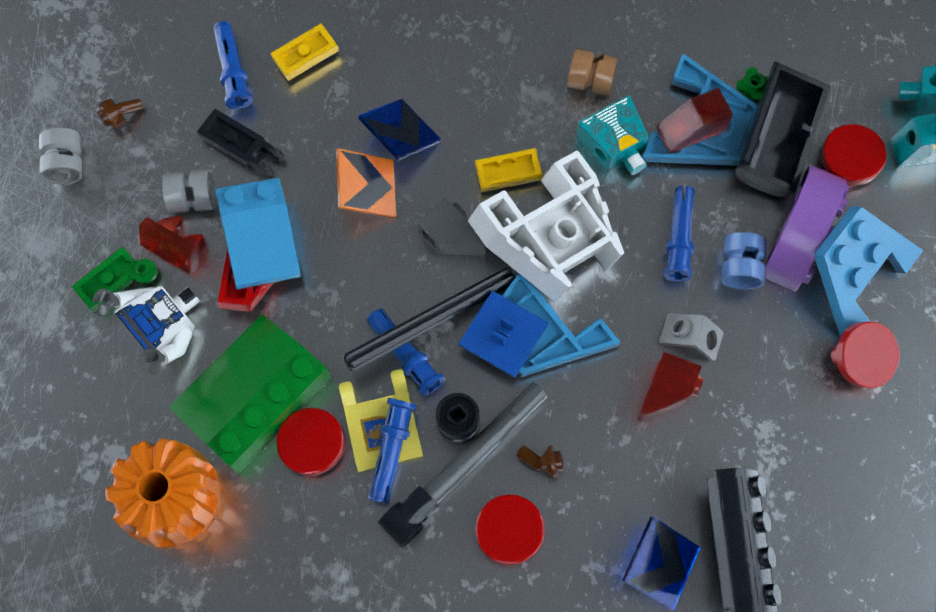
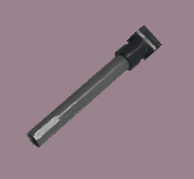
(405, 519)

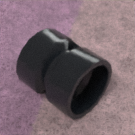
(458, 418)

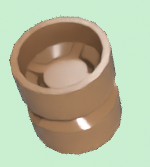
(592, 72)

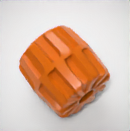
(165, 494)

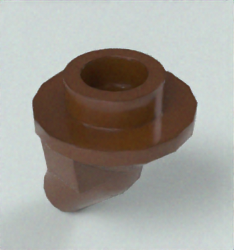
(112, 113)
(550, 461)

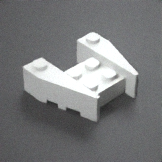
(554, 235)

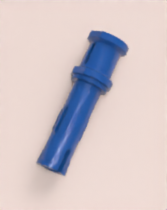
(233, 76)
(680, 246)
(414, 362)
(394, 433)

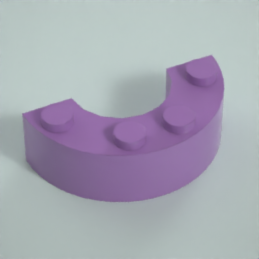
(807, 226)

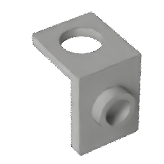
(691, 332)

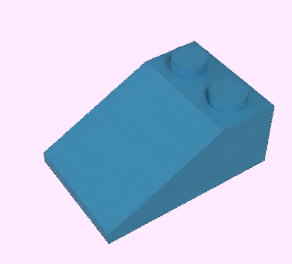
(257, 233)

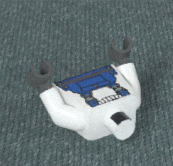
(153, 320)

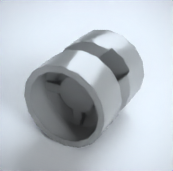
(60, 156)
(178, 193)

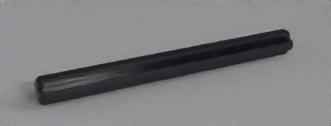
(428, 319)

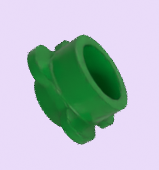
(745, 85)

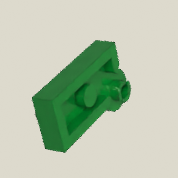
(114, 275)

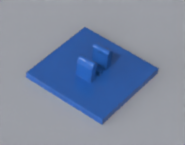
(503, 334)

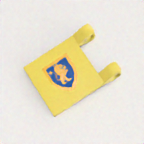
(367, 418)

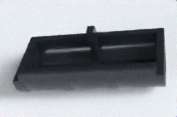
(782, 131)
(742, 541)

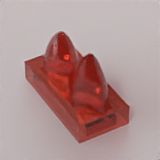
(164, 241)

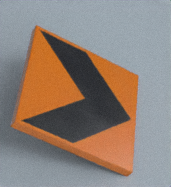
(365, 183)

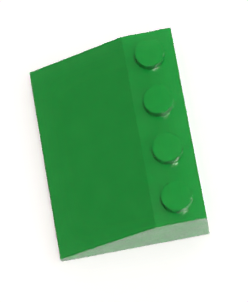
(250, 392)

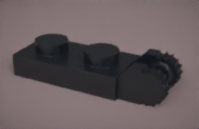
(238, 141)

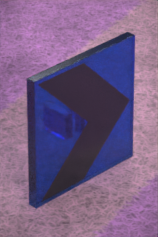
(399, 129)
(661, 563)

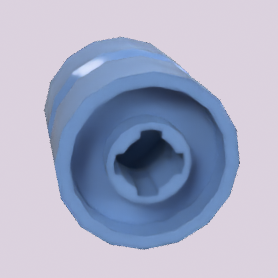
(744, 260)

